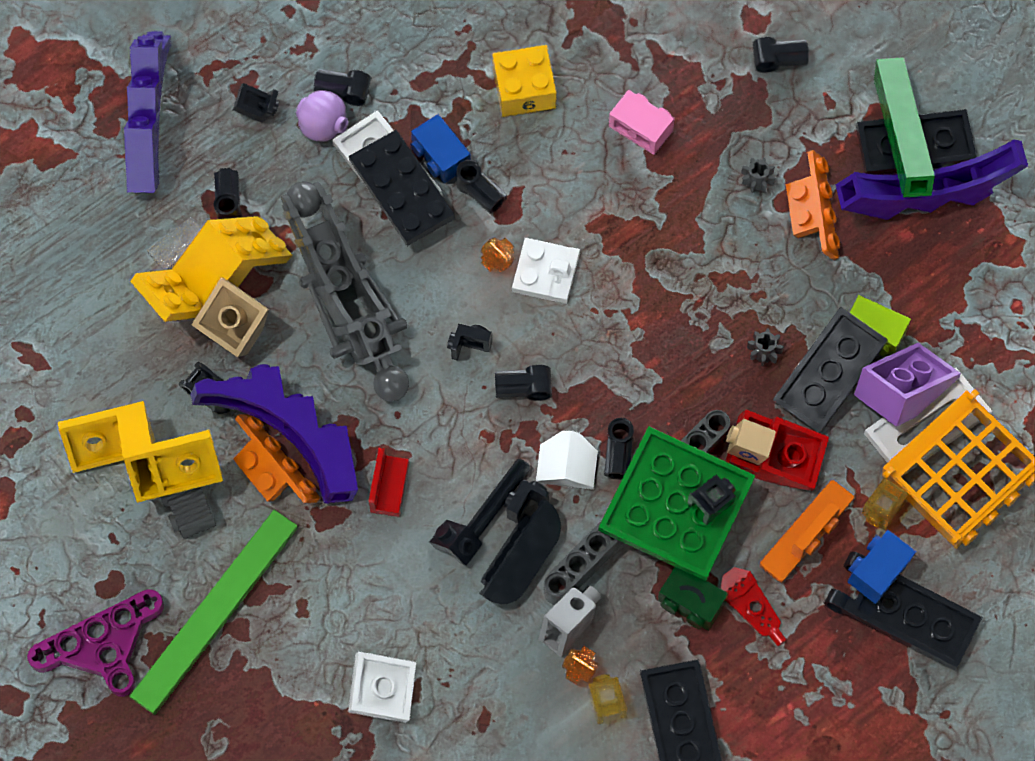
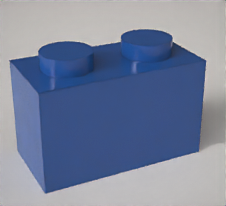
(439, 148)
(881, 566)

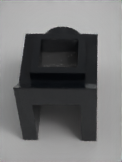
(713, 497)

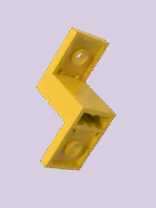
(219, 250)
(151, 466)

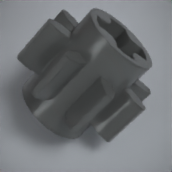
(758, 175)
(768, 339)

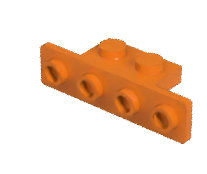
(811, 206)
(269, 466)
(806, 531)

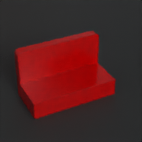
(388, 484)

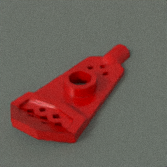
(747, 594)

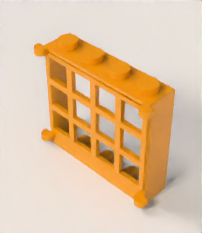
(932, 436)

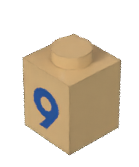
(750, 441)

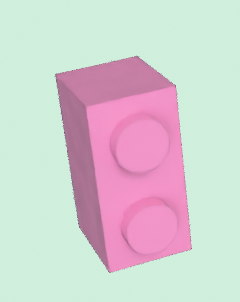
(641, 121)

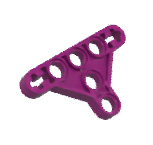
(89, 650)

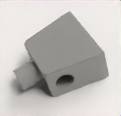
(568, 619)

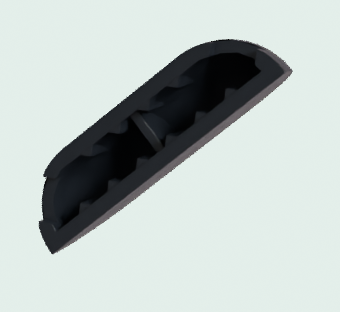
(522, 555)

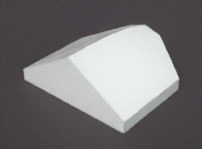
(567, 461)

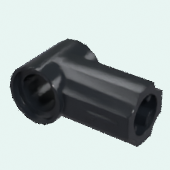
(771, 54)
(350, 87)
(480, 188)
(227, 194)
(530, 383)
(618, 450)

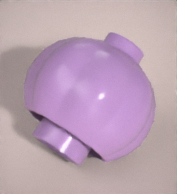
(322, 116)

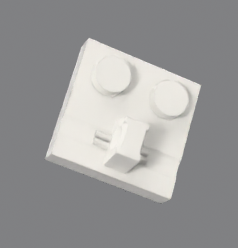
(545, 270)
(382, 687)

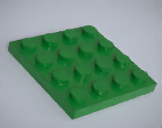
(653, 507)

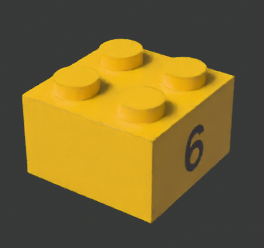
(524, 80)

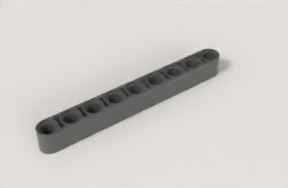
(594, 560)

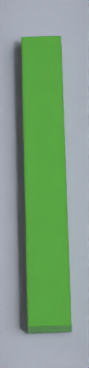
(213, 612)

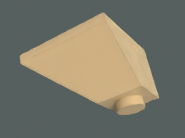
(231, 318)

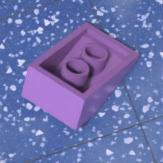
(904, 383)

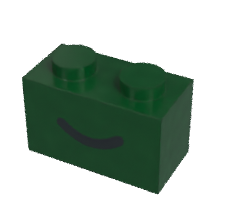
(692, 598)

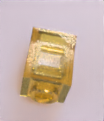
(884, 504)
(606, 697)

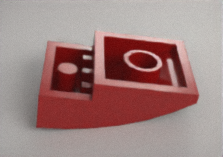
(793, 457)

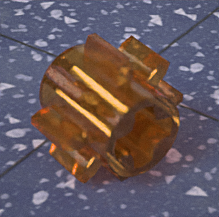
(497, 254)
(580, 665)

